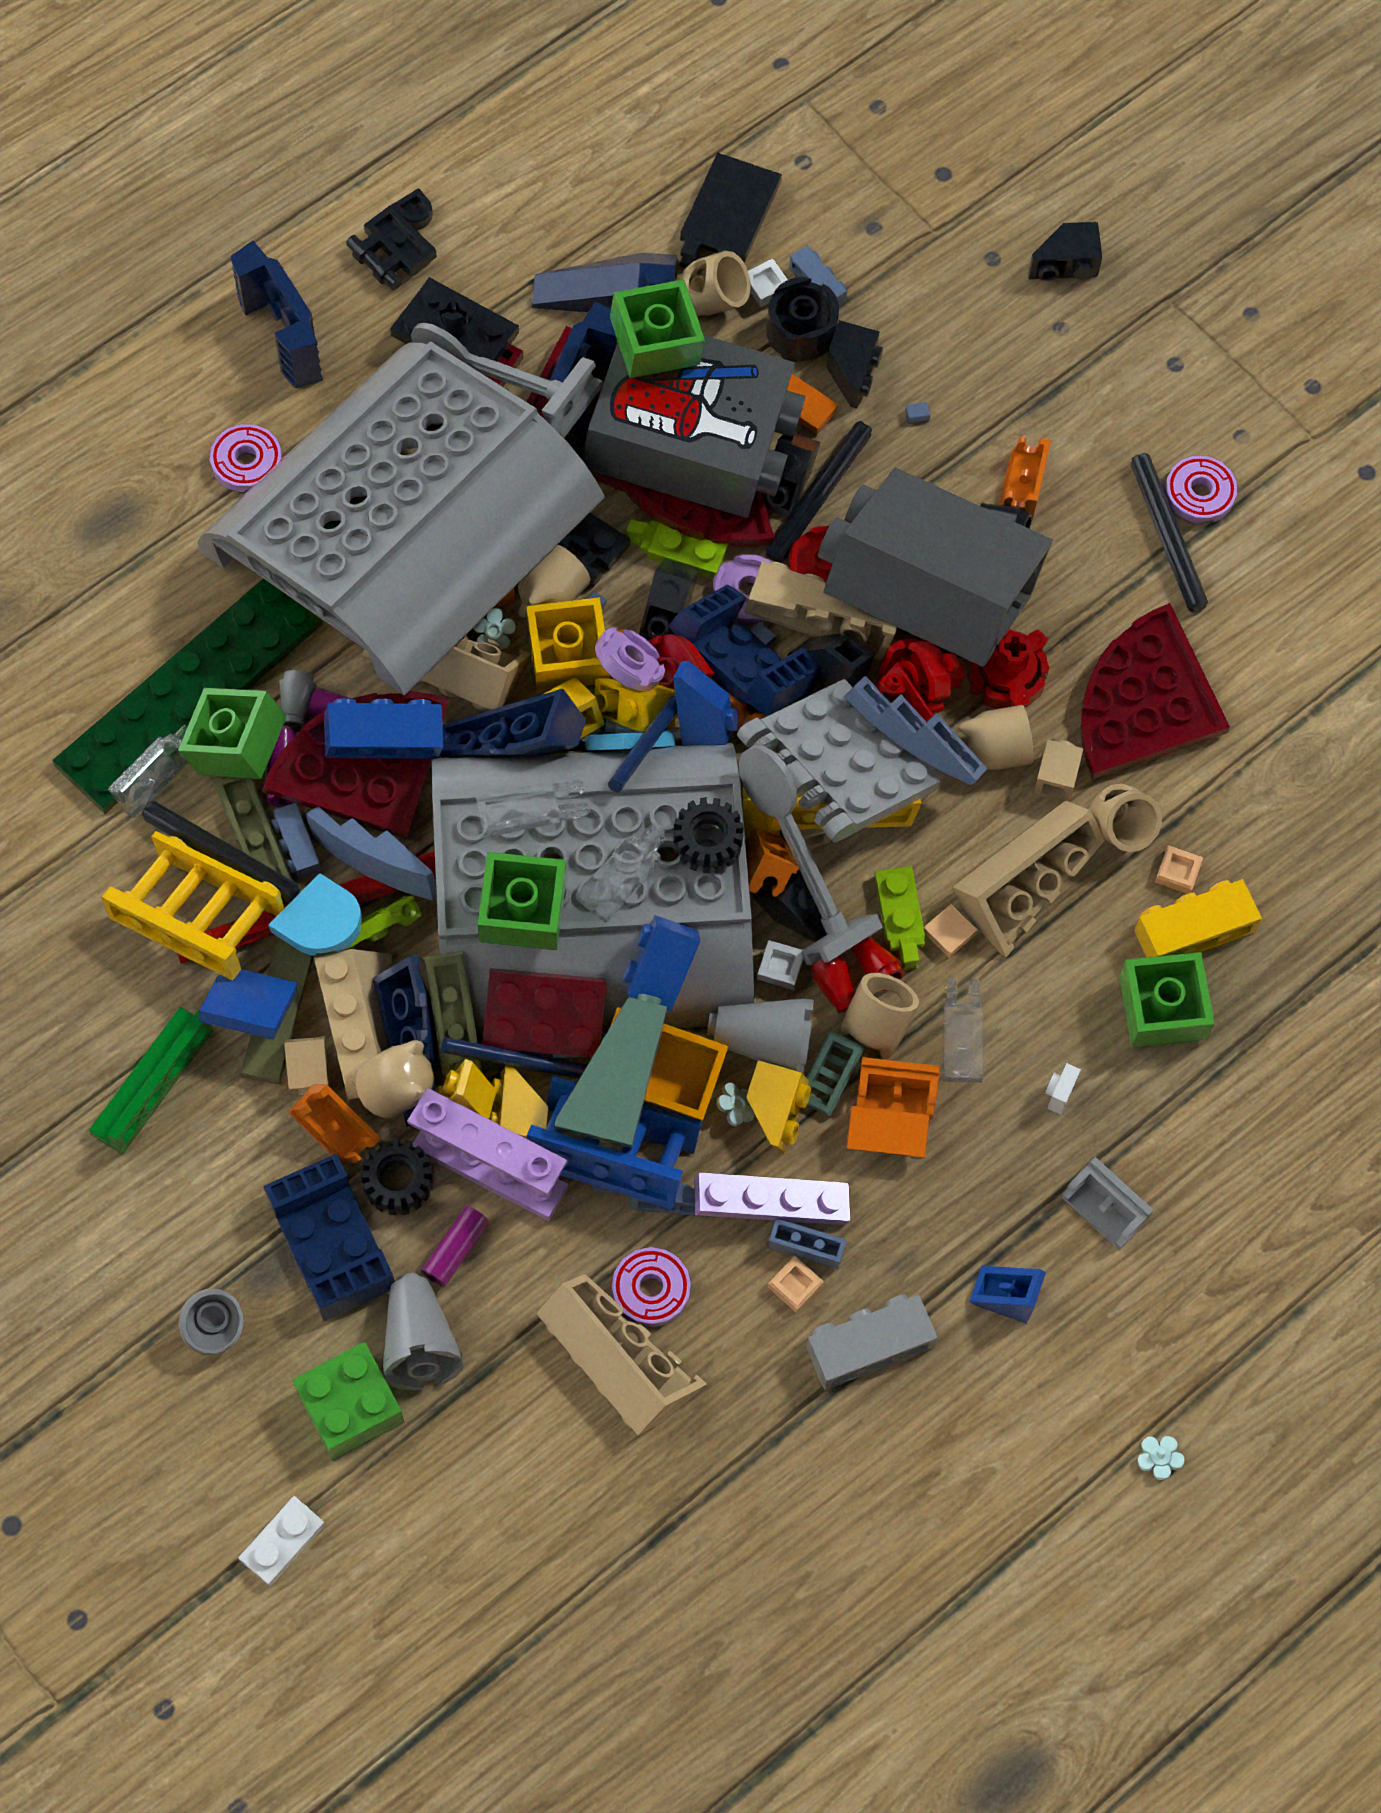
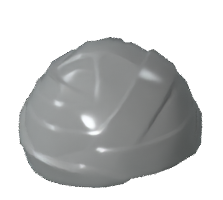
(210, 1321)

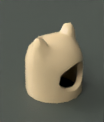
(717, 283)
(553, 580)
(1000, 737)
(1126, 816)
(875, 1022)
(394, 1079)

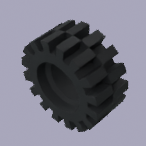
(713, 814)
(402, 1199)

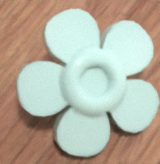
(494, 628)
(735, 1105)
(1161, 1457)

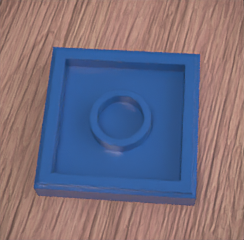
(248, 1003)

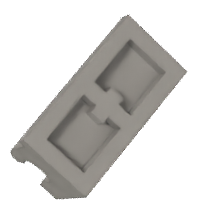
(1107, 1203)

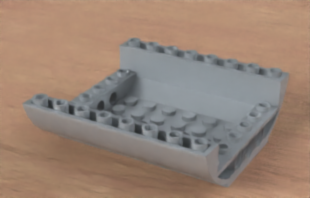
(438, 526)
(587, 945)

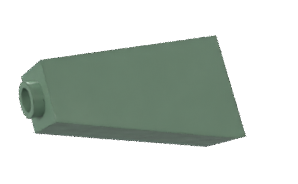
(615, 1082)

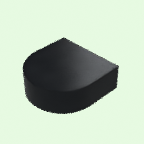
(415, 209)

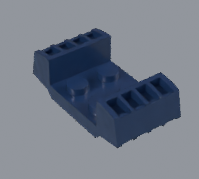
(265, 283)
(592, 340)
(739, 657)
(329, 1237)

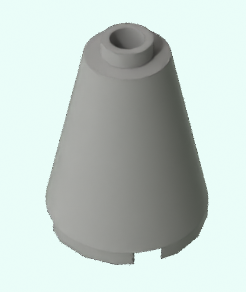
(766, 1031)
(418, 1337)

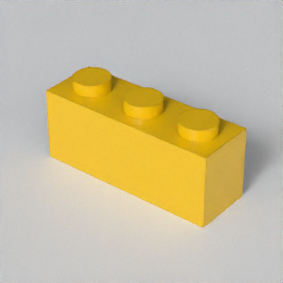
(1198, 921)

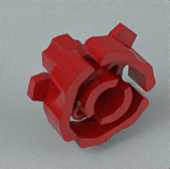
(926, 668)
(1011, 670)

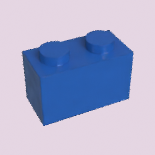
(662, 960)

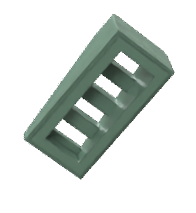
(846, 1045)

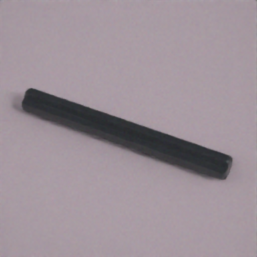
(818, 491)
(1169, 533)
(217, 849)

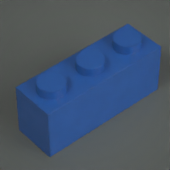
(383, 729)

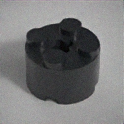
(802, 319)

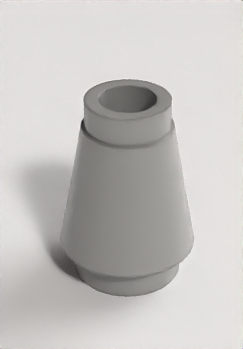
(296, 693)

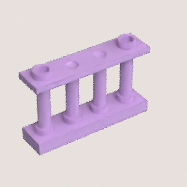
(489, 1154)

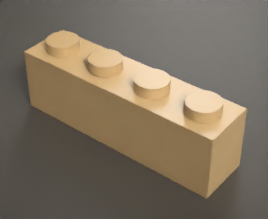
(802, 606)
(477, 673)
(1027, 874)
(353, 1011)
(617, 1355)

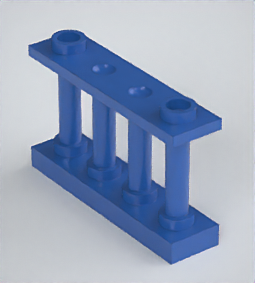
(616, 1169)

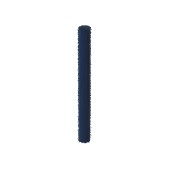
(643, 746)
(512, 1058)

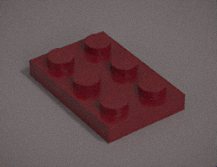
(544, 1012)

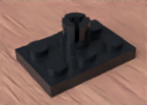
(472, 324)

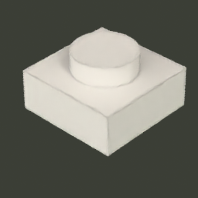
(765, 280)
(780, 965)
(1061, 1088)

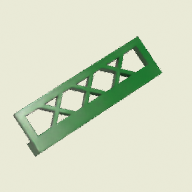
(151, 1080)

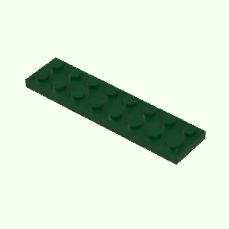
(225, 655)

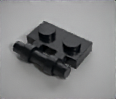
(398, 240)
(598, 543)

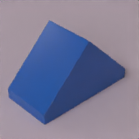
(1008, 1291)

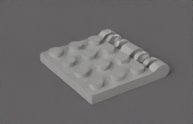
(841, 761)

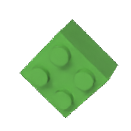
(657, 328)
(232, 733)
(522, 901)
(1166, 999)
(348, 1400)

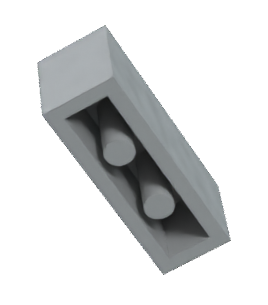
(870, 1340)

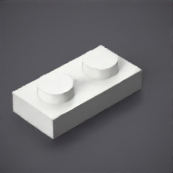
(281, 1541)

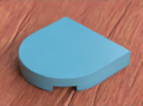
(625, 741)
(319, 918)

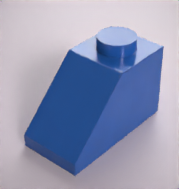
(702, 708)

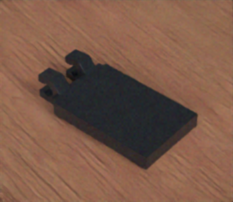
(728, 209)

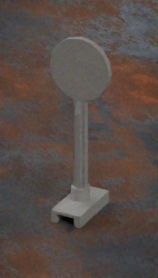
(565, 399)
(775, 793)

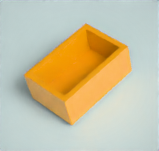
(683, 1072)

